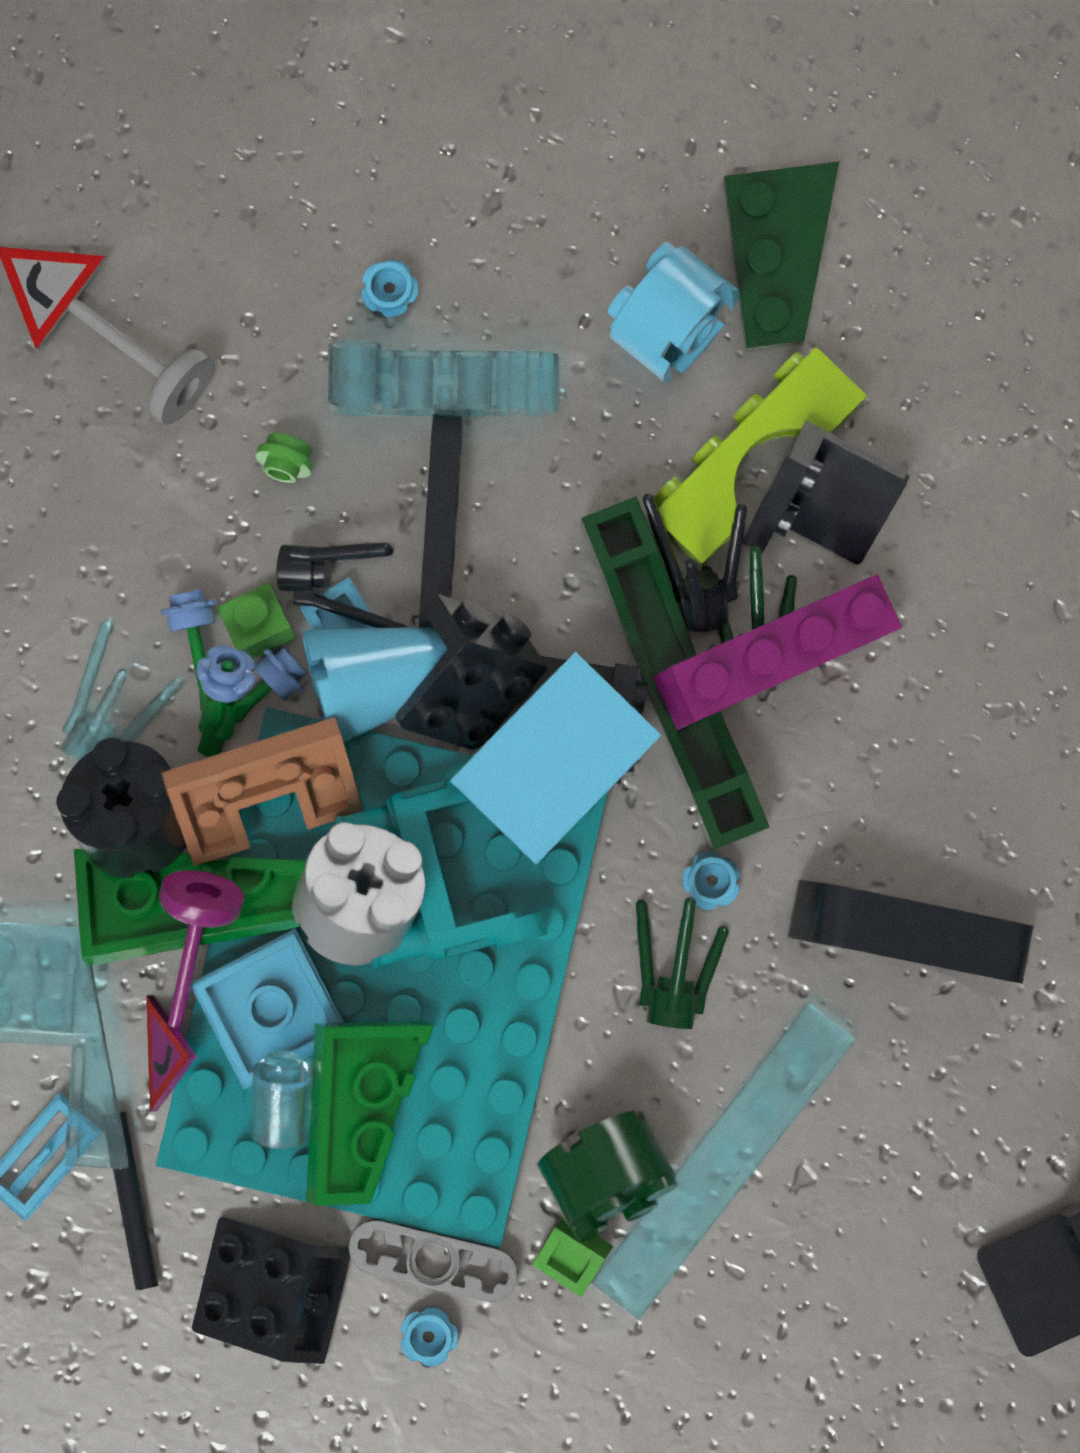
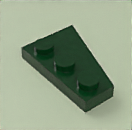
(777, 248)

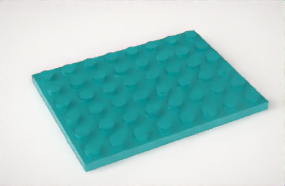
(489, 1009)

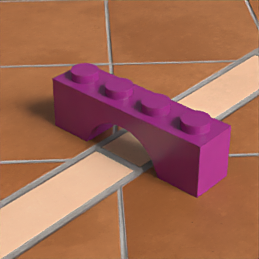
(777, 652)

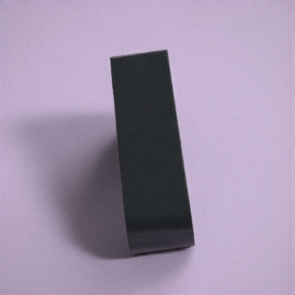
(910, 931)

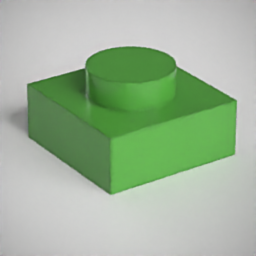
(256, 621)
(570, 1261)

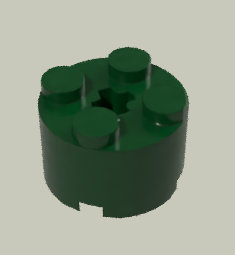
(608, 1174)

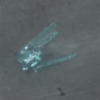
(87, 730)

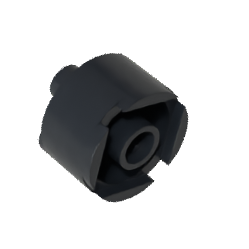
(121, 809)

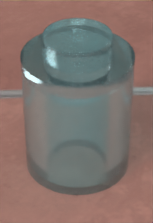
(281, 1100)

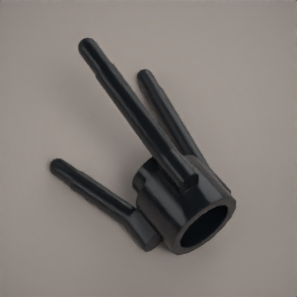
(310, 567)
(701, 592)

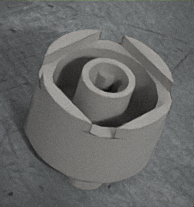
(358, 893)

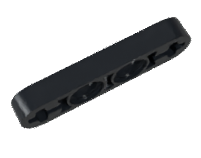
(441, 510)

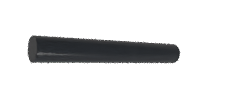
(134, 1218)

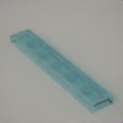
(724, 1160)

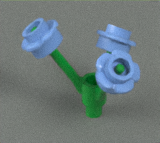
(227, 672)

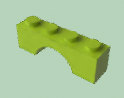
(703, 506)

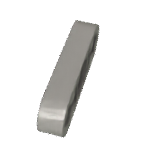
(473, 1283)

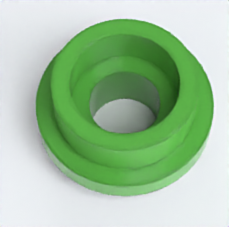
(285, 457)

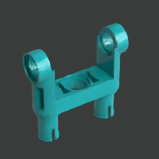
(436, 928)

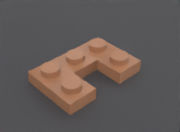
(301, 761)

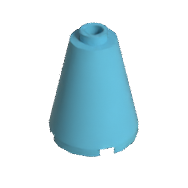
(368, 672)

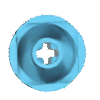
(671, 311)

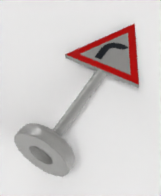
(49, 286)

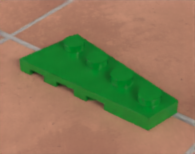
(128, 921)

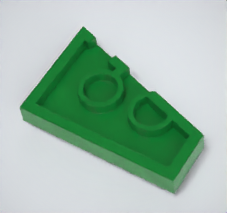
(355, 1100)

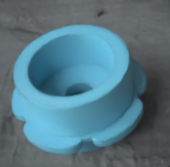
(389, 272)
(711, 864)
(417, 1348)

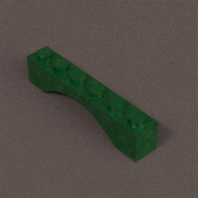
(657, 641)

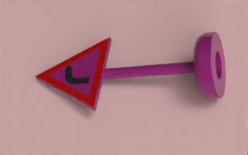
(201, 902)

